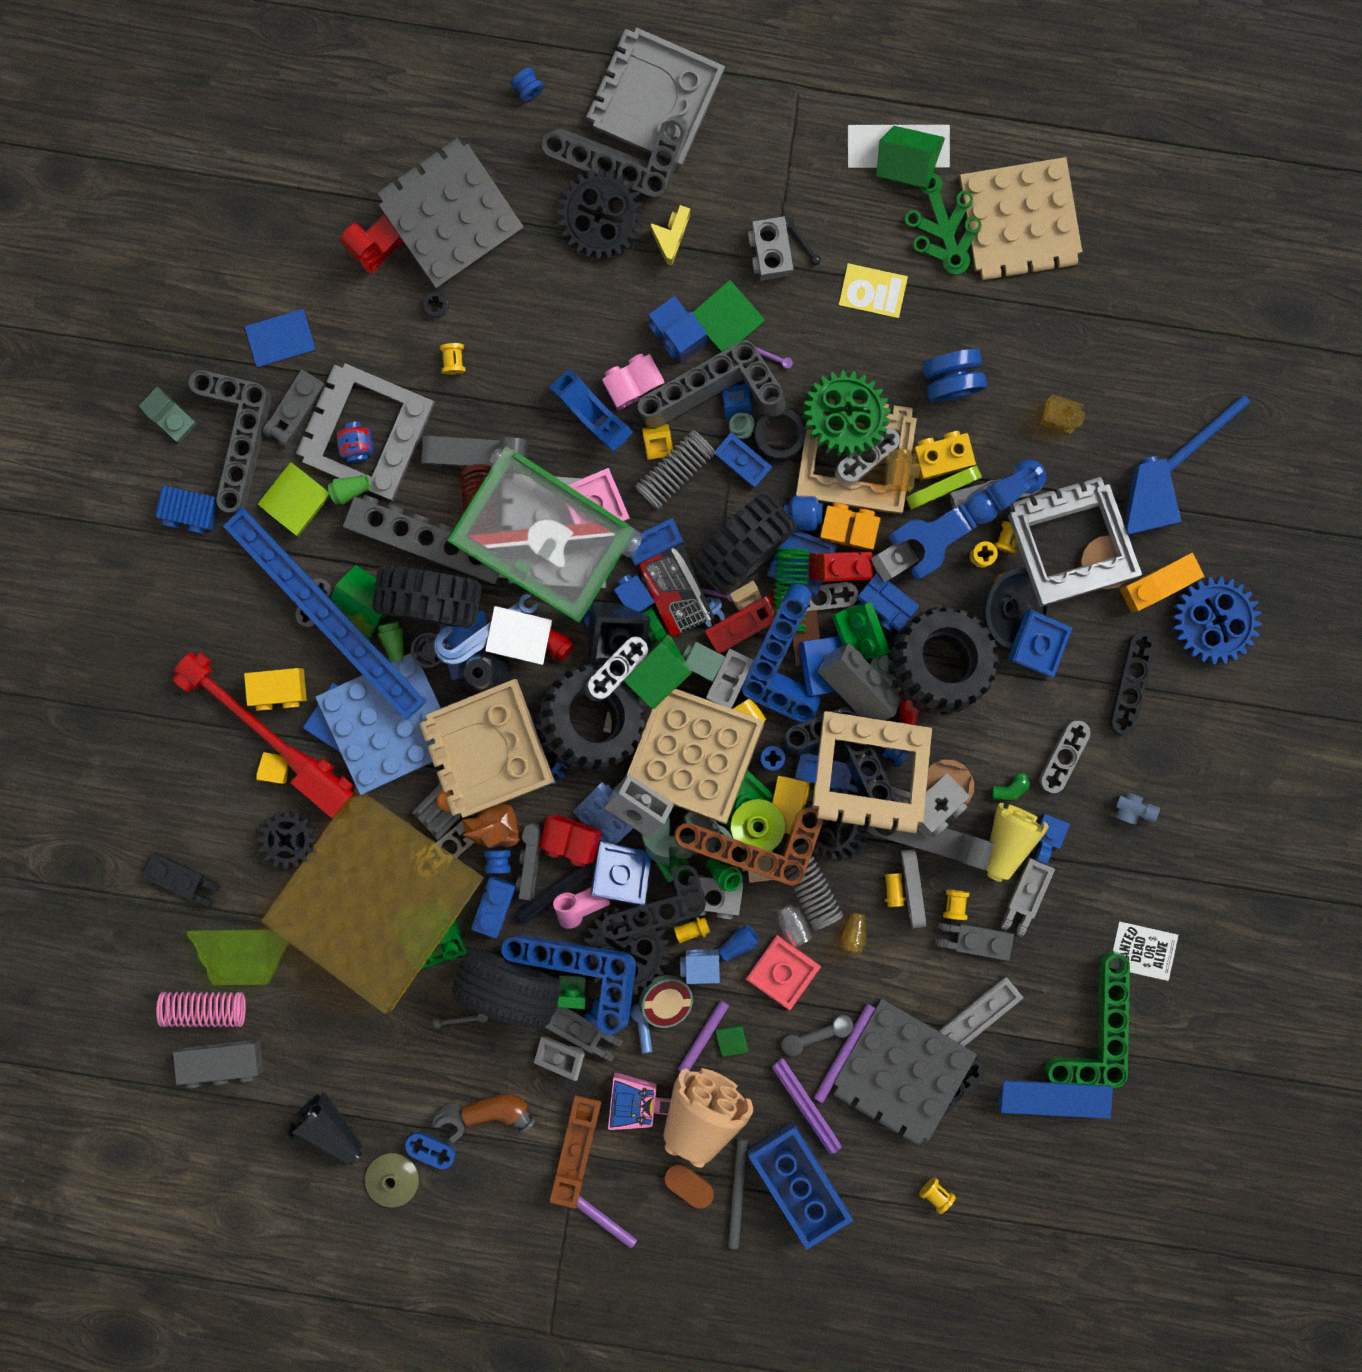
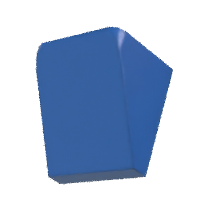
(736, 400)

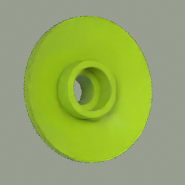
(763, 812)

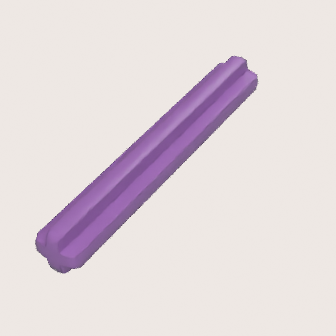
(806, 1106)

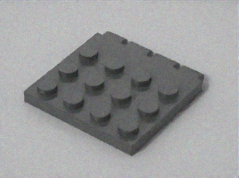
(448, 212)
(903, 1072)

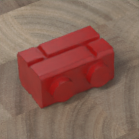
(840, 566)

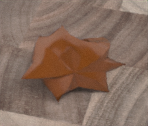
(494, 827)

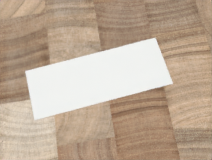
(864, 143)

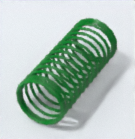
(789, 553)

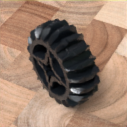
(845, 843)

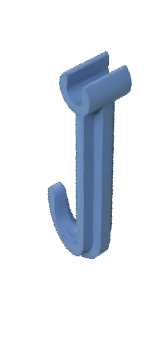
(476, 641)

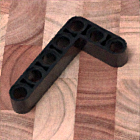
(853, 759)

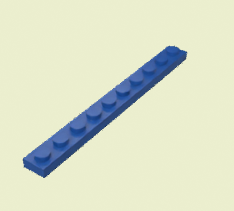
(325, 614)

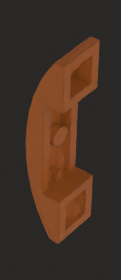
(575, 1151)

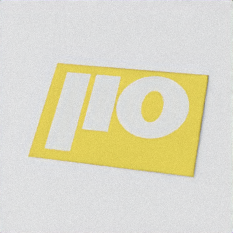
(873, 290)

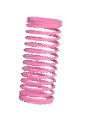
(238, 1008)

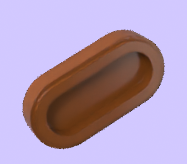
(689, 1185)

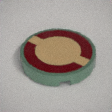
(666, 1001)

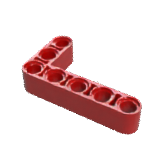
(371, 247)

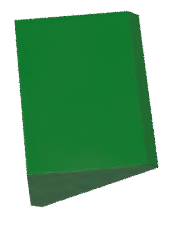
(908, 156)
(355, 598)
(659, 673)

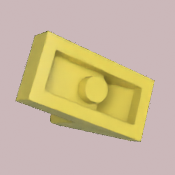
(669, 240)

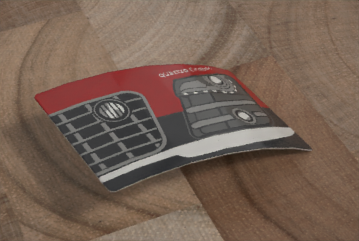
(676, 590)

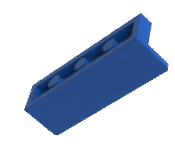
(1056, 1099)

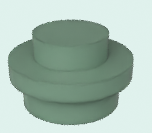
(742, 425)

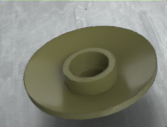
(395, 1167)

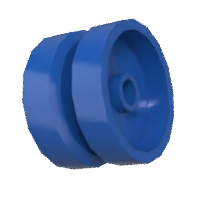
(954, 375)

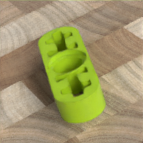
(944, 487)

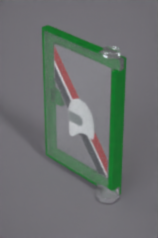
(542, 534)

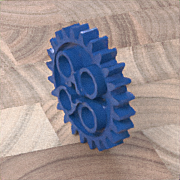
(1238, 609)

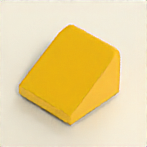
(657, 441)
(272, 768)

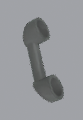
(840, 1025)

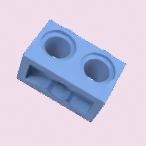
(700, 966)

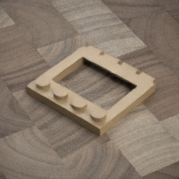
(861, 494)
(878, 733)

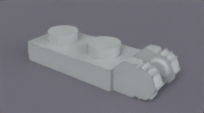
(1028, 894)

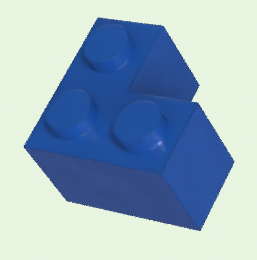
(679, 329)

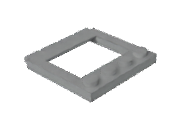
(399, 445)
(1081, 579)

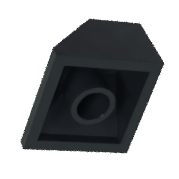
(610, 627)

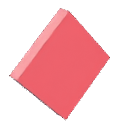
(783, 972)

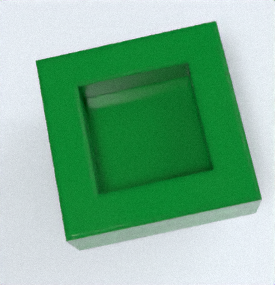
(668, 871)

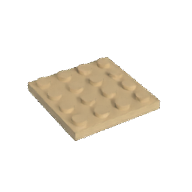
(696, 753)

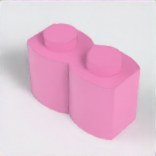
(633, 381)

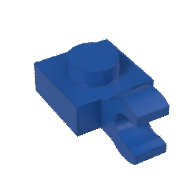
(1053, 837)

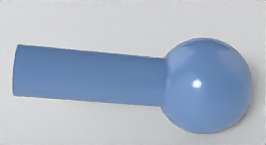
(643, 1028)

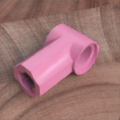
(572, 908)

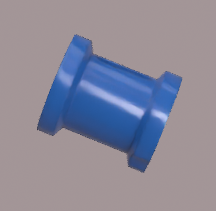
(778, 764)

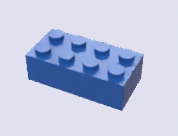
(799, 1185)

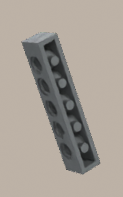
(359, 521)

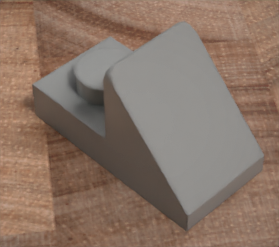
(894, 560)
(559, 1057)

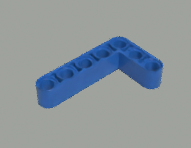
(763, 681)
(581, 965)

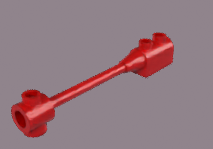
(313, 776)

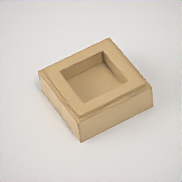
(745, 596)

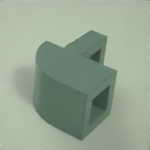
(663, 845)

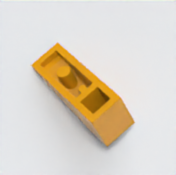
(1161, 583)

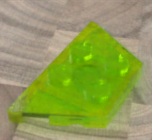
(239, 955)

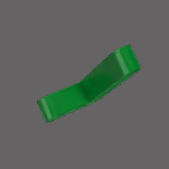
(1106, 1032)

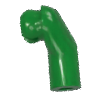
(1014, 790)

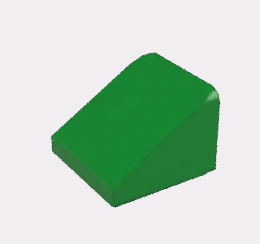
(732, 1040)

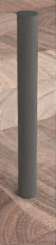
(737, 1194)

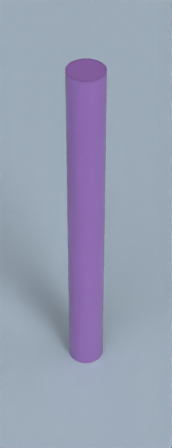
(844, 1053)

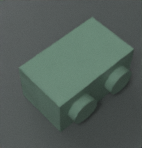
(703, 661)

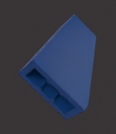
(1151, 497)

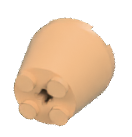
(703, 1115)

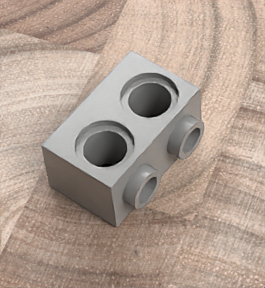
(777, 248)
(729, 679)

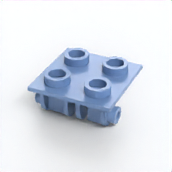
(593, 813)

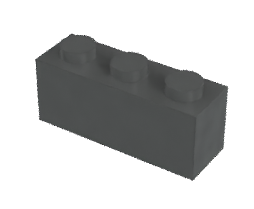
(859, 683)
(218, 1063)

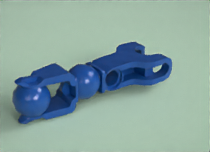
(979, 508)

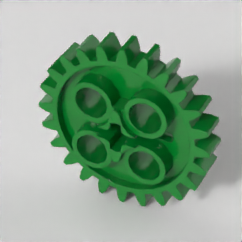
(849, 436)

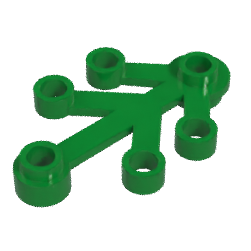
(946, 229)

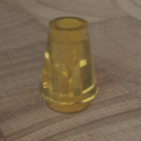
(854, 934)

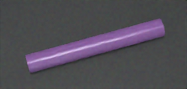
(704, 1036)
(606, 1223)

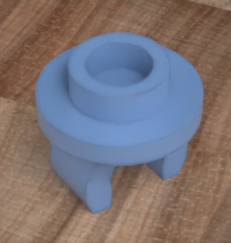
(715, 605)

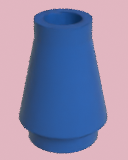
(740, 942)

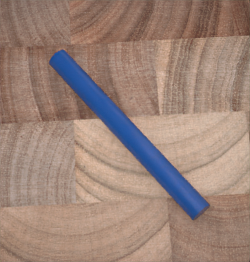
(1207, 432)

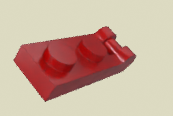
(741, 625)

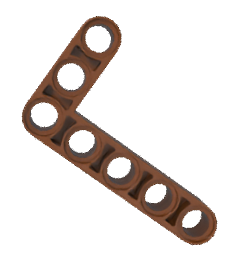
(753, 853)

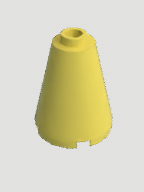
(1013, 837)

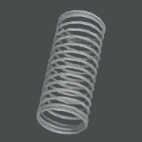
(701, 444)
(823, 920)

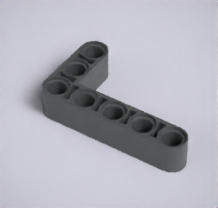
(621, 160)
(714, 384)
(240, 435)
(948, 843)

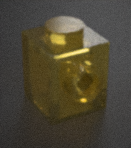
(1062, 414)
(901, 470)

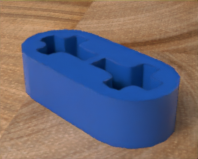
(428, 1156)

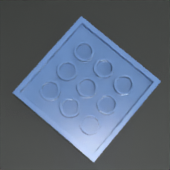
(373, 734)

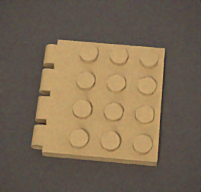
(1024, 218)
(486, 749)

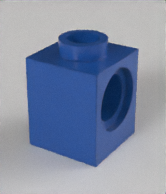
(633, 593)

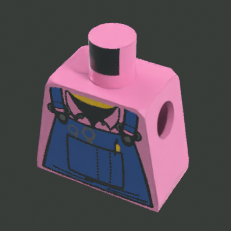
(634, 1103)

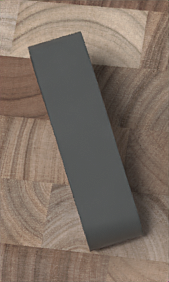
(465, 451)

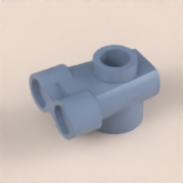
(1132, 807)

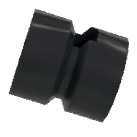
(423, 651)

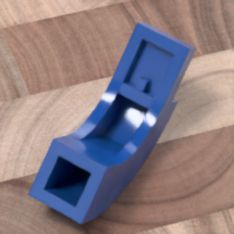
(590, 410)

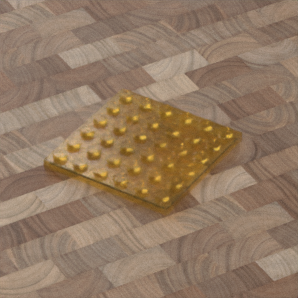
(372, 900)

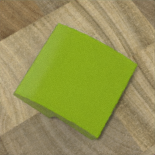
(294, 499)

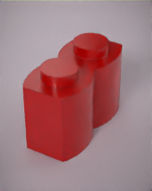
(570, 839)

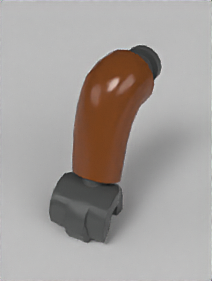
(501, 1107)

